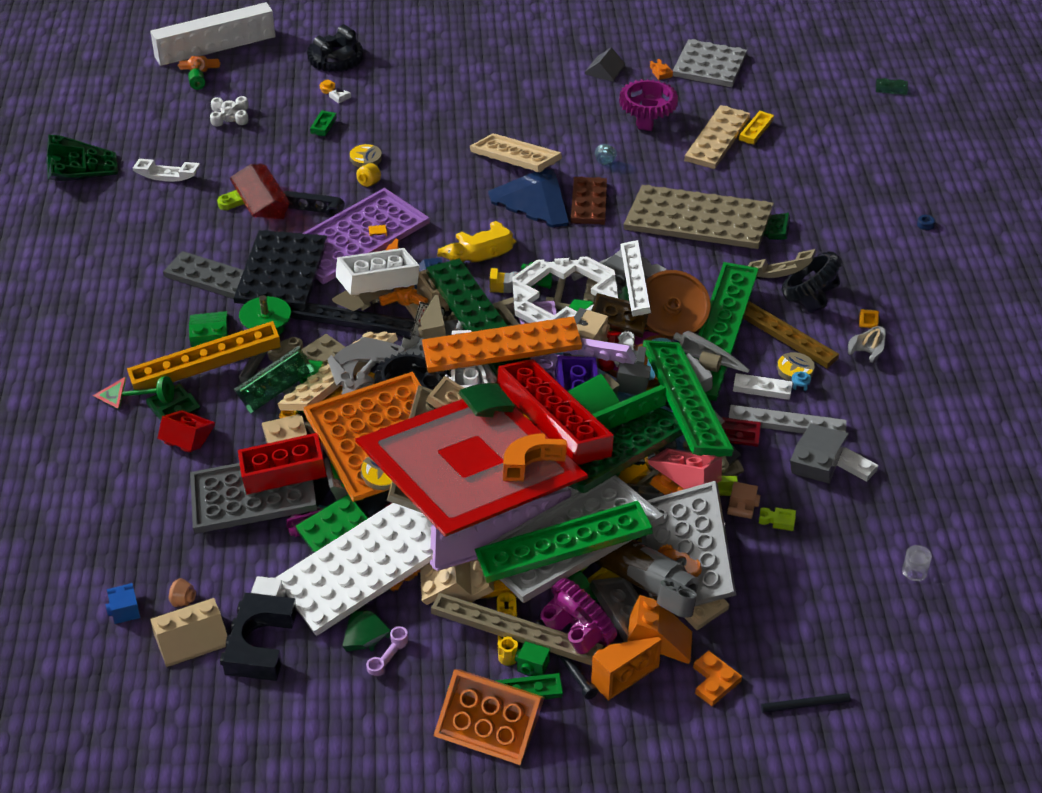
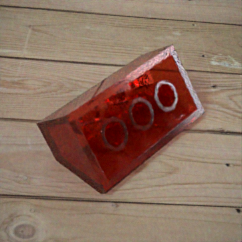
(260, 192)

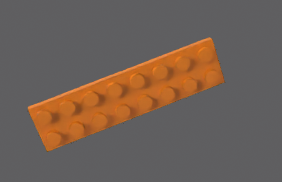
(501, 344)

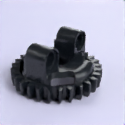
(348, 55)
(812, 291)
(402, 365)

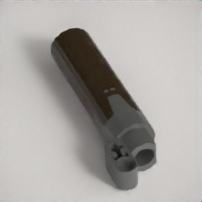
(656, 575)

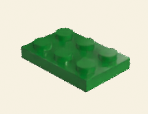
(330, 523)

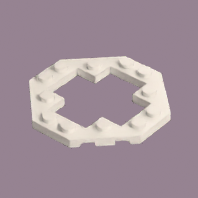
(562, 267)

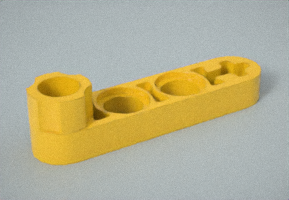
(505, 656)

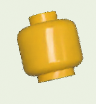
(368, 175)

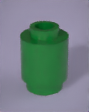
(196, 79)

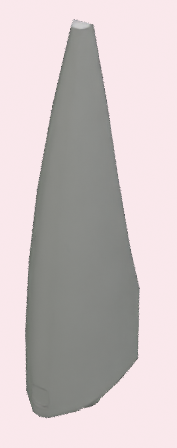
(696, 345)

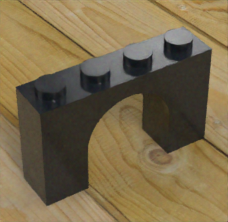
(256, 612)

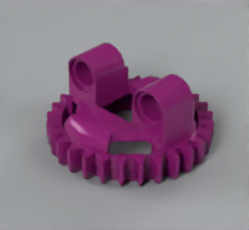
(652, 102)
(585, 616)

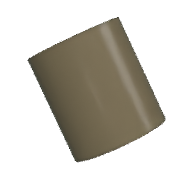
(710, 361)

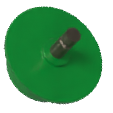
(264, 310)

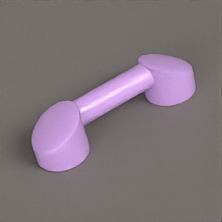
(399, 639)

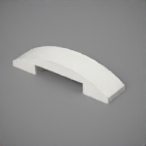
(147, 168)

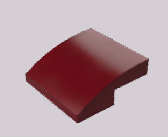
(742, 431)

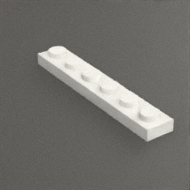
(635, 278)

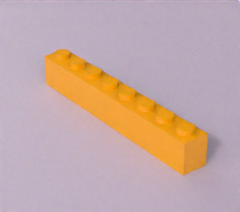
(206, 356)

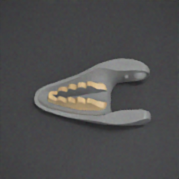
(870, 341)

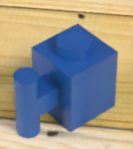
(122, 603)

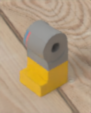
(501, 281)

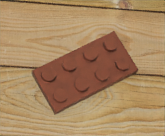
(589, 200)

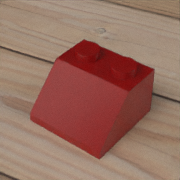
(184, 430)

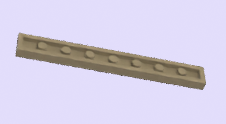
(508, 625)

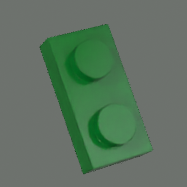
(323, 123)

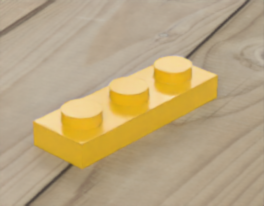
(756, 127)

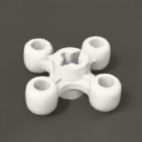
(229, 111)

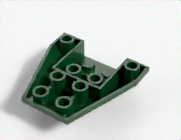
(77, 160)

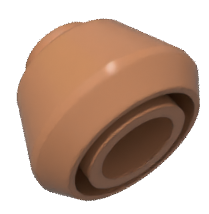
(181, 593)

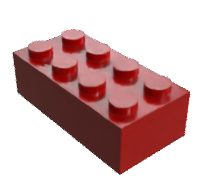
(281, 463)

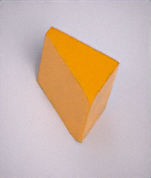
(868, 318)

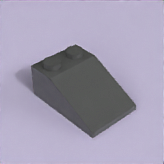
(818, 453)

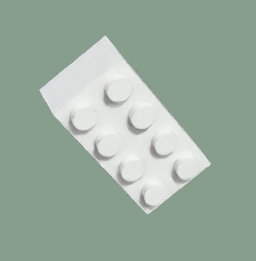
(377, 271)

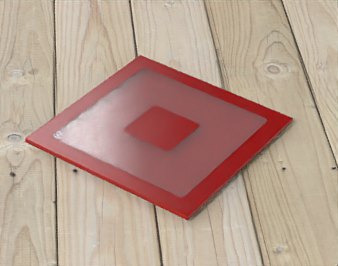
(455, 464)

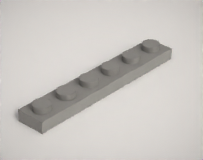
(784, 420)

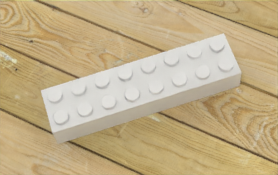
(213, 33)

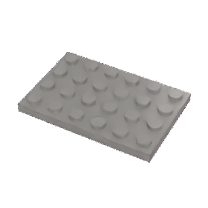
(696, 527)

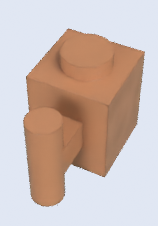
(743, 500)

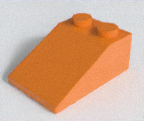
(652, 621)
(624, 664)

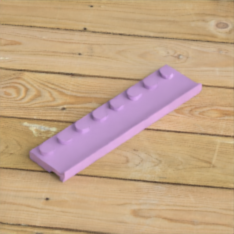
(461, 546)

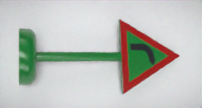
(113, 394)

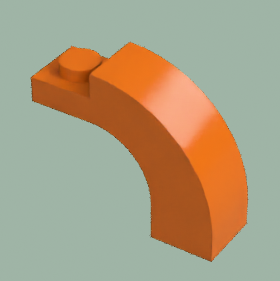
(528, 450)

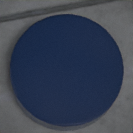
(926, 222)

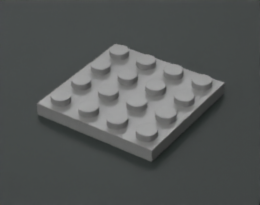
(709, 63)

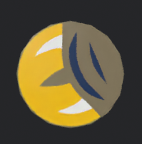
(365, 154)
(792, 363)
(374, 476)

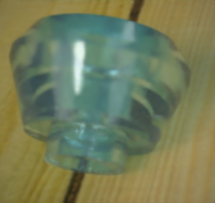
(605, 154)

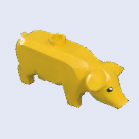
(480, 245)

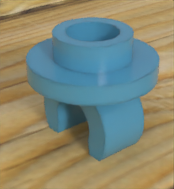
(801, 379)

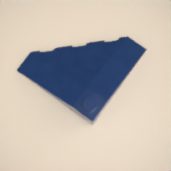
(535, 195)

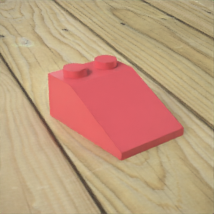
(687, 468)

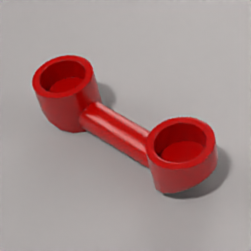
(612, 338)

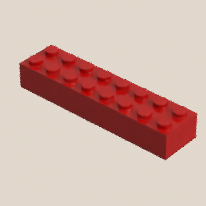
(555, 411)

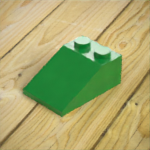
(207, 327)

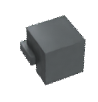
(634, 377)

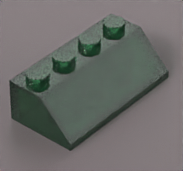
(274, 379)

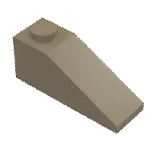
(432, 321)

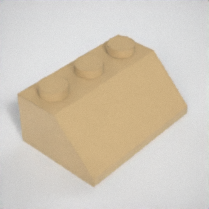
(189, 632)

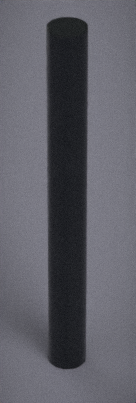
(805, 702)

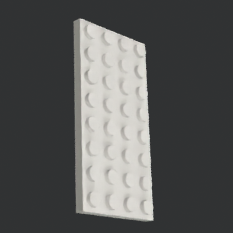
(359, 566)

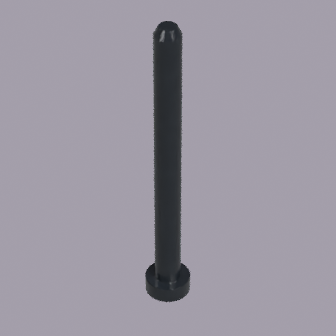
(589, 690)

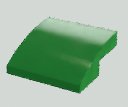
(595, 394)

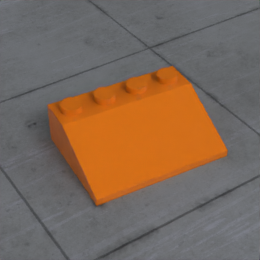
(488, 716)

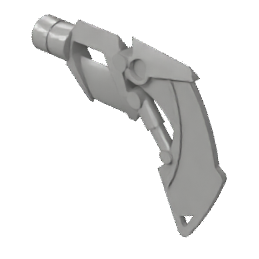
(365, 350)

